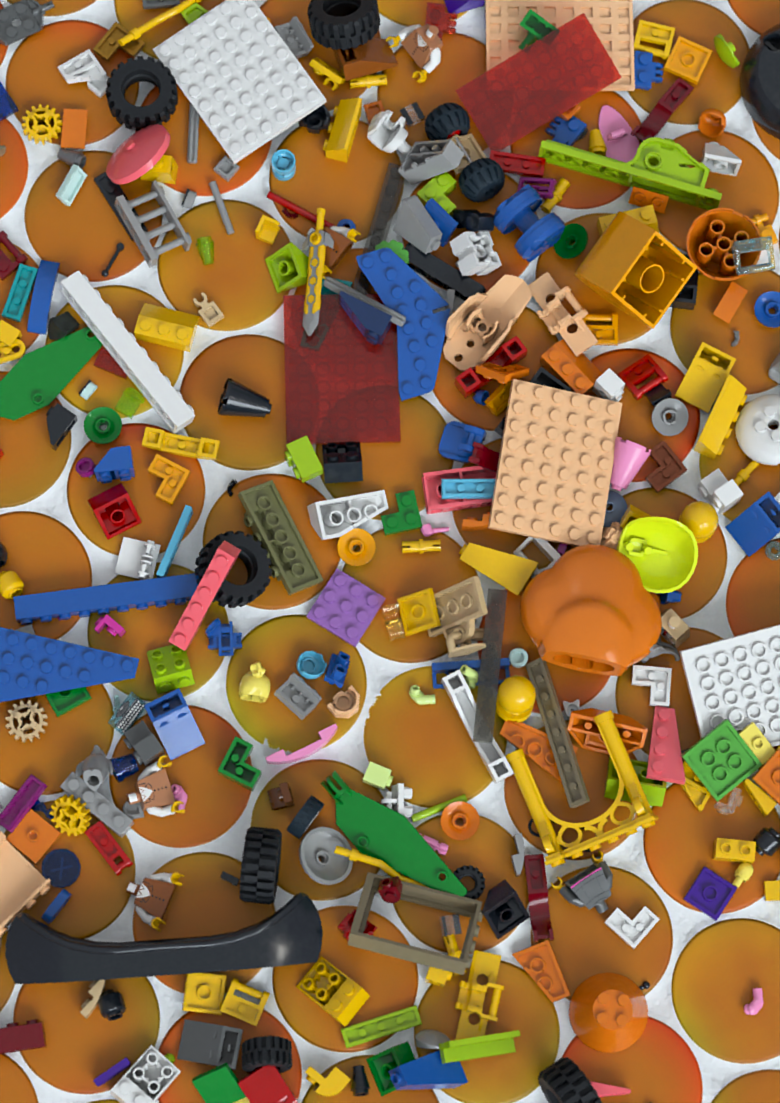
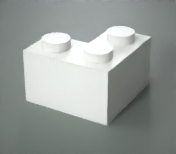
(720, 491)

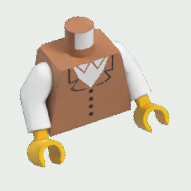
(423, 47)
(155, 791)

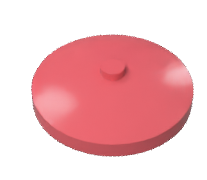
(138, 154)

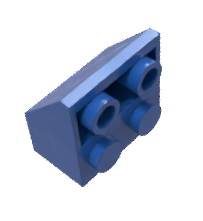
(115, 465)

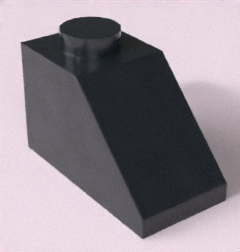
(59, 424)

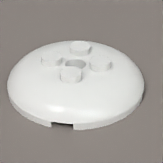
(753, 429)

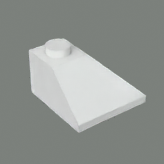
(720, 159)

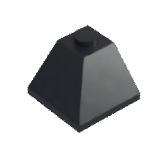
(503, 909)

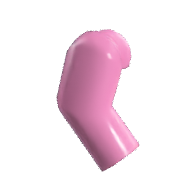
(179, 795)
(756, 1004)

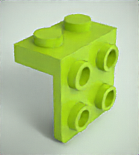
(170, 668)

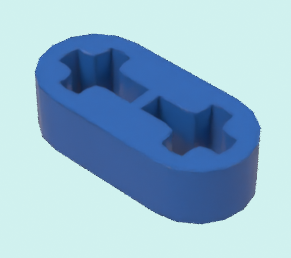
(56, 906)

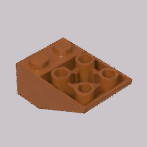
(365, 59)

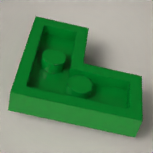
(407, 517)

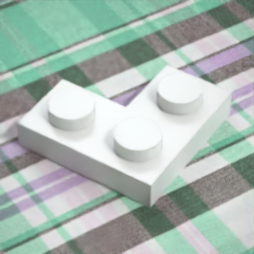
(657, 679)
(632, 930)

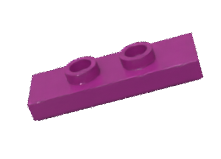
(21, 803)

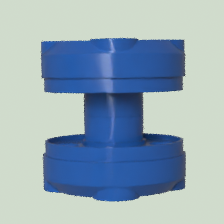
(520, 213)

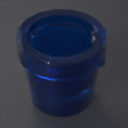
(124, 767)

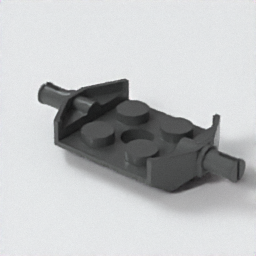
(32, 18)

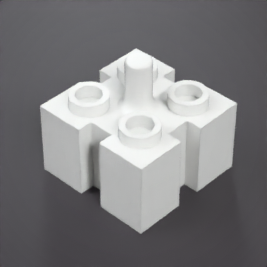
(475, 253)

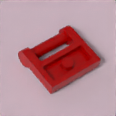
(639, 372)

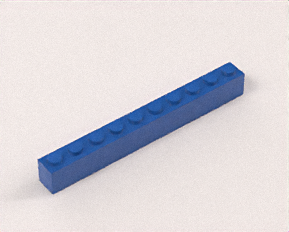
(105, 598)

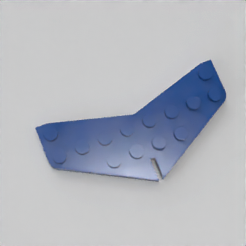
(423, 333)

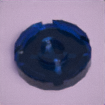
(61, 868)

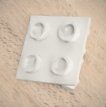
(137, 558)

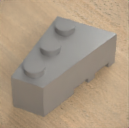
(430, 159)

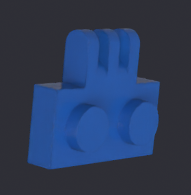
(646, 70)
(566, 131)

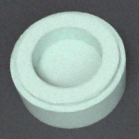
(518, 657)

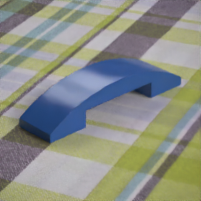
(42, 297)

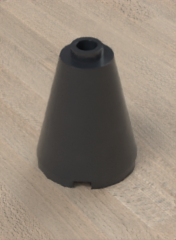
(242, 401)

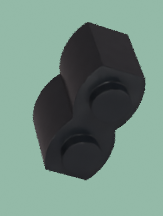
(474, 220)

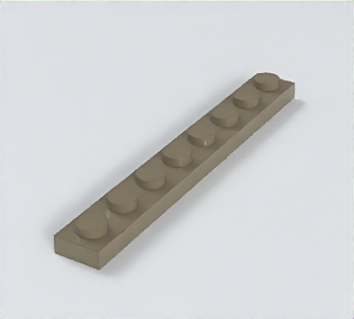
(557, 733)

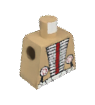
(674, 628)

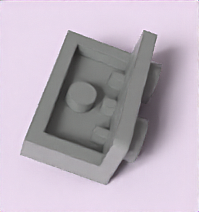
(295, 37)
(298, 696)

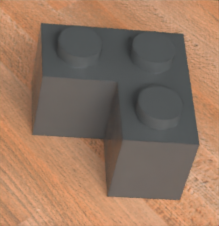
(144, 743)

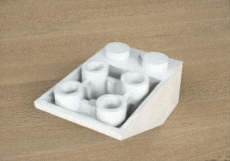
(146, 1079)

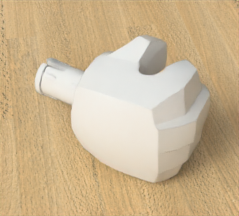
(388, 135)

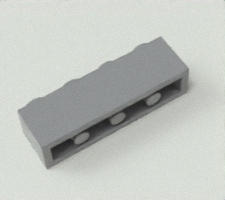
(98, 805)

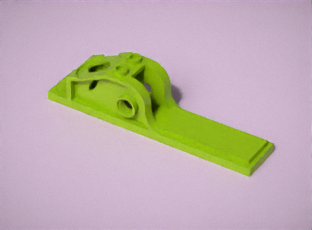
(657, 167)

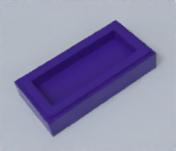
(112, 1072)

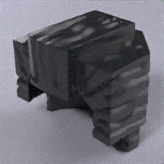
(316, 120)

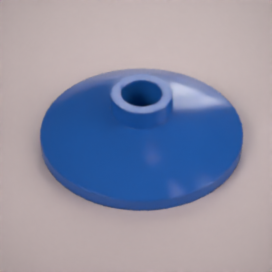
(768, 301)

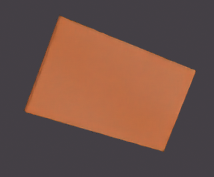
(74, 128)

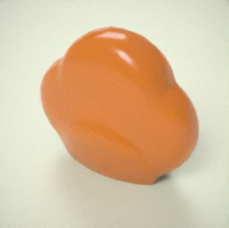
(591, 612)

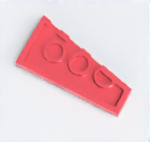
(665, 750)

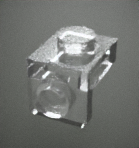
(734, 800)

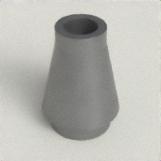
(72, 157)

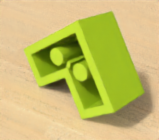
(439, 189)
(303, 459)

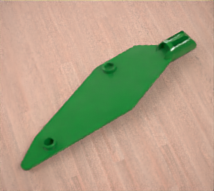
(45, 373)
(389, 837)

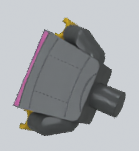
(589, 886)

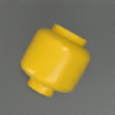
(10, 584)

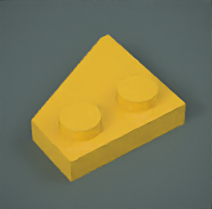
(694, 788)

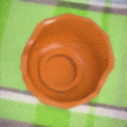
(712, 122)

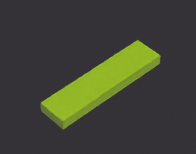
(381, 1026)

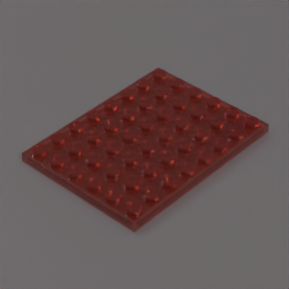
(337, 380)

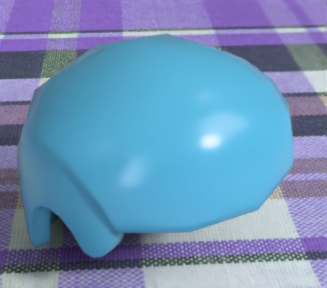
(311, 665)

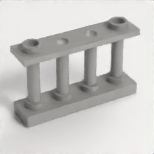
(142, 237)

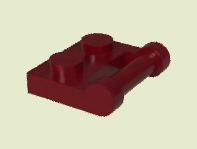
(6, 265)

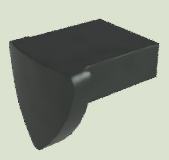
(61, 326)

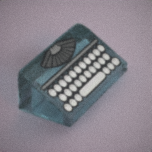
(127, 713)

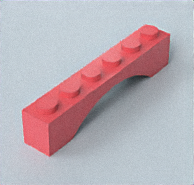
(204, 595)

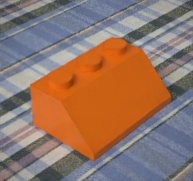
(573, 371)

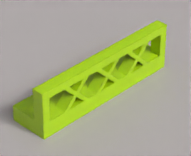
(478, 1047)

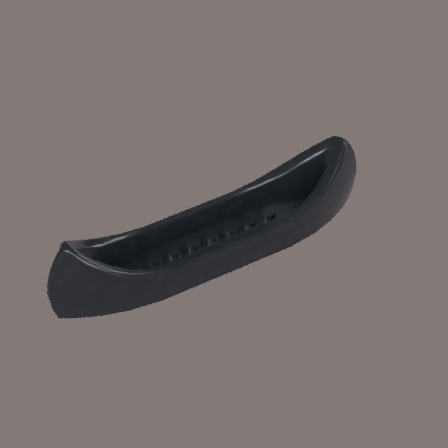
(49, 956)

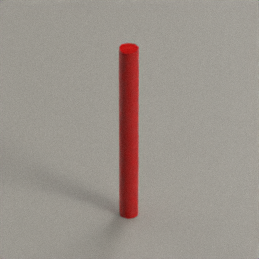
(295, 208)

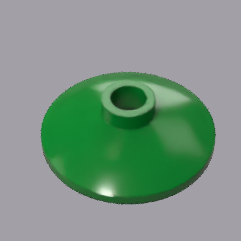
(571, 234)
(102, 416)

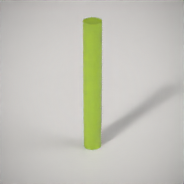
(436, 809)

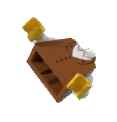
(342, 244)
(154, 896)

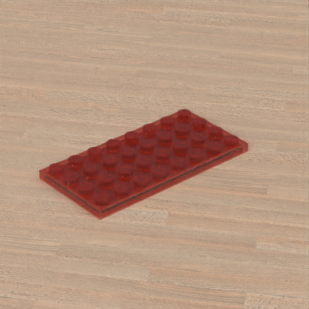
(538, 83)

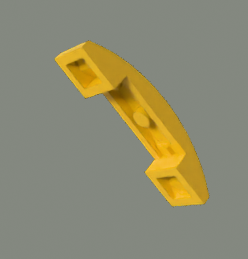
(180, 445)

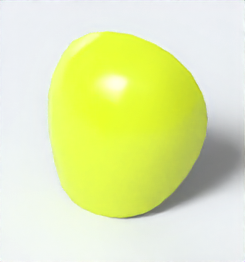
(661, 551)

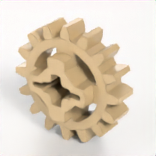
(31, 714)

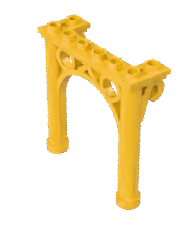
(627, 779)

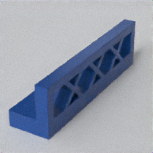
(450, 667)

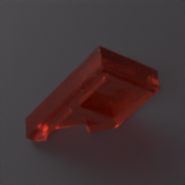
(107, 362)

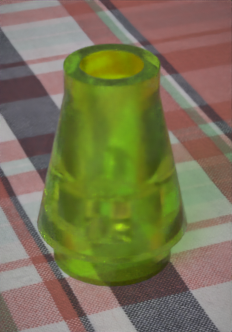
(206, 249)

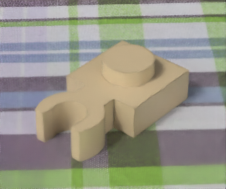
(209, 311)

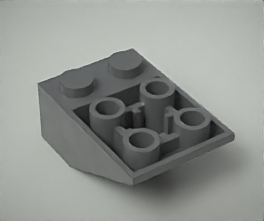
(210, 1044)

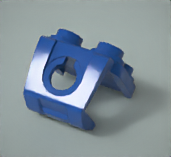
(458, 440)

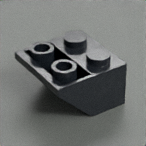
(342, 462)

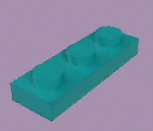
(20, 292)

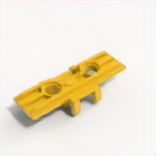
(472, 995)

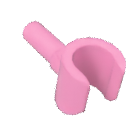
(428, 531)

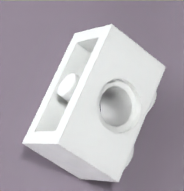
(609, 386)

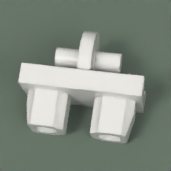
(395, 799)

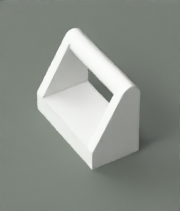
(544, 547)

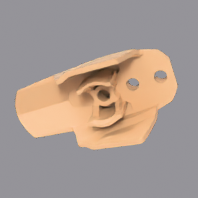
(485, 322)

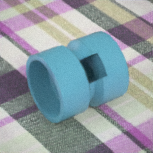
(283, 165)

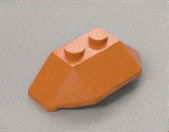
(588, 736)

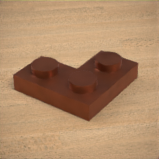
(669, 467)

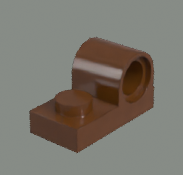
(281, 797)

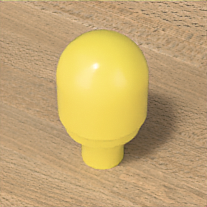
(742, 873)

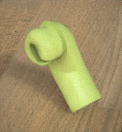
(471, 676)
(419, 697)

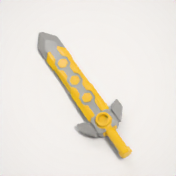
(316, 244)

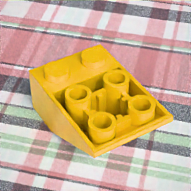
(705, 377)
(333, 991)

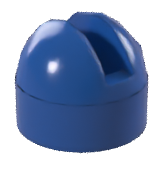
(480, 396)

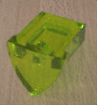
(129, 402)

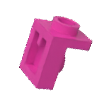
(112, 626)

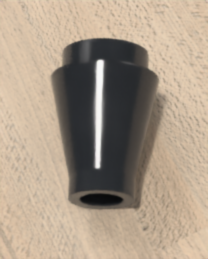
(360, 1084)

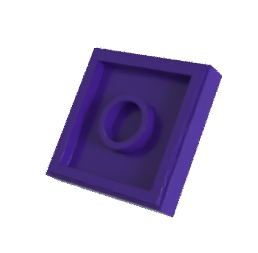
(710, 893)

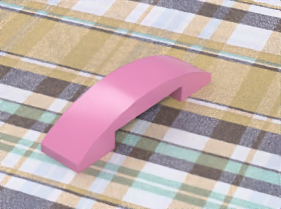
(281, 758)

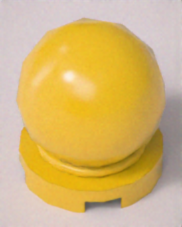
(700, 519)
(515, 699)

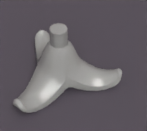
(661, 648)

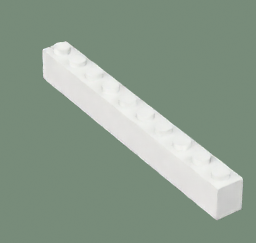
(126, 351)

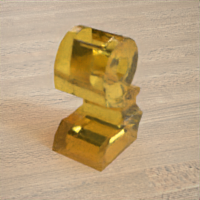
(393, 621)

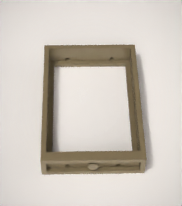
(426, 897)

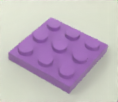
(346, 607)

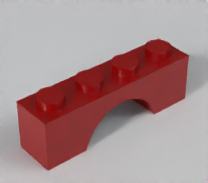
(507, 354)

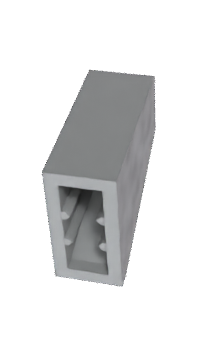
(417, 225)

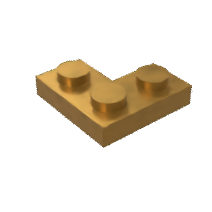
(109, 43)

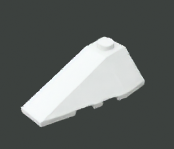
(340, 515)

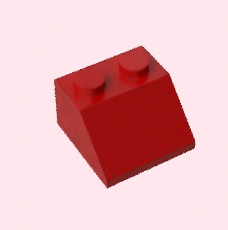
(114, 511)

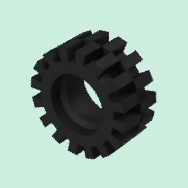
(477, 877)

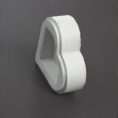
(98, 87)

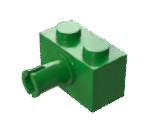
(536, 27)

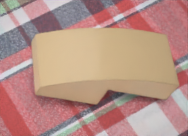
(96, 989)

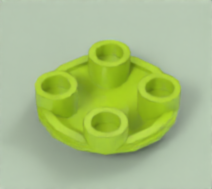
(725, 51)

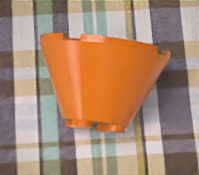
(711, 243)
(608, 1012)

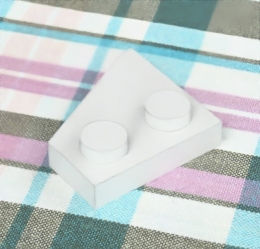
(82, 68)

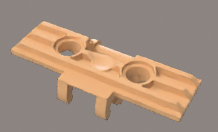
(558, 318)

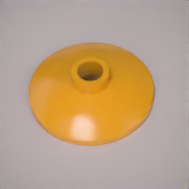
(359, 538)

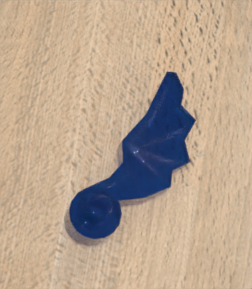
(40, 806)

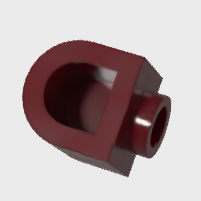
(390, 889)

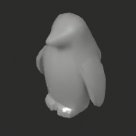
(94, 768)

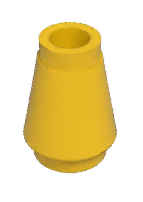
(596, 142)

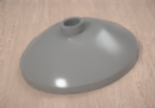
(322, 844)

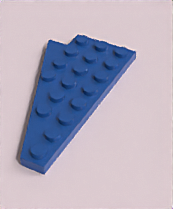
(44, 666)

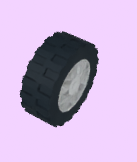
(305, 817)

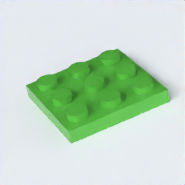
(721, 760)

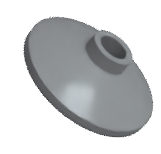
(678, 418)

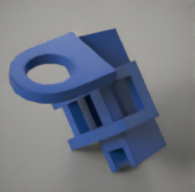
(220, 641)

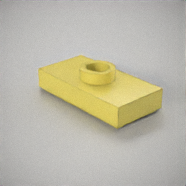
(757, 742)

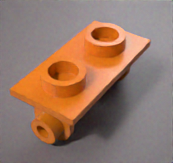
(643, 197)

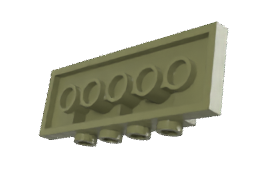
(279, 535)

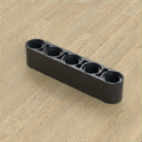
(442, 273)

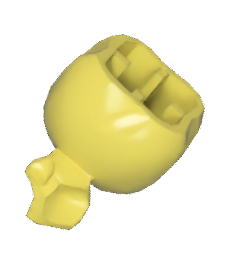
(254, 684)

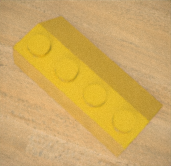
(720, 418)

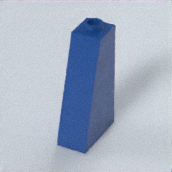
(428, 1074)

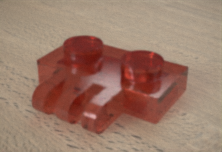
(436, 16)

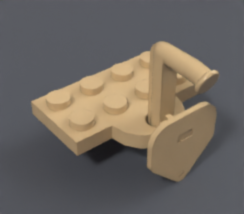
(457, 613)

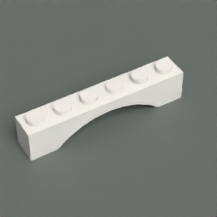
(466, 707)

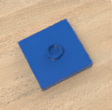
(442, 219)

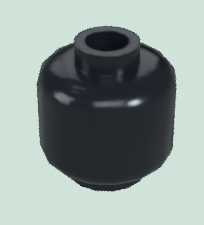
(767, 841)
(111, 1005)

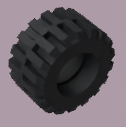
(267, 1052)

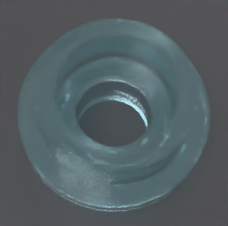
(774, 544)

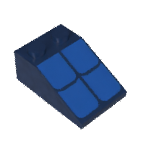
(369, 320)

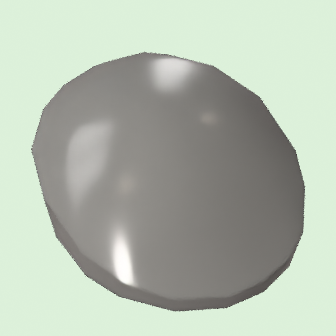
(430, 1039)

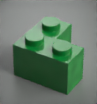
(235, 767)

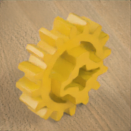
(41, 116)
(70, 815)

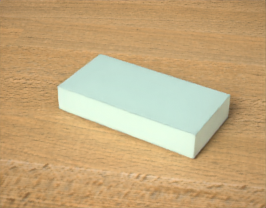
(71, 185)

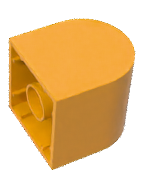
(635, 269)

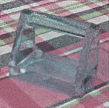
(752, 245)

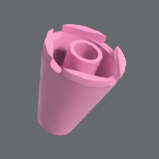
(627, 462)

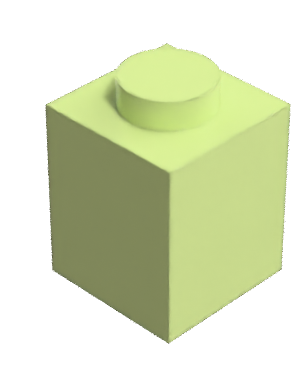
(378, 776)

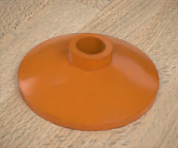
(466, 813)

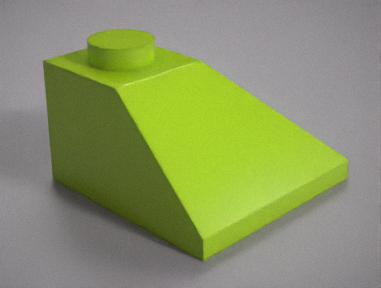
(288, 268)

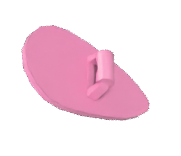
(617, 135)

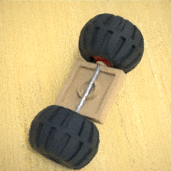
(479, 176)

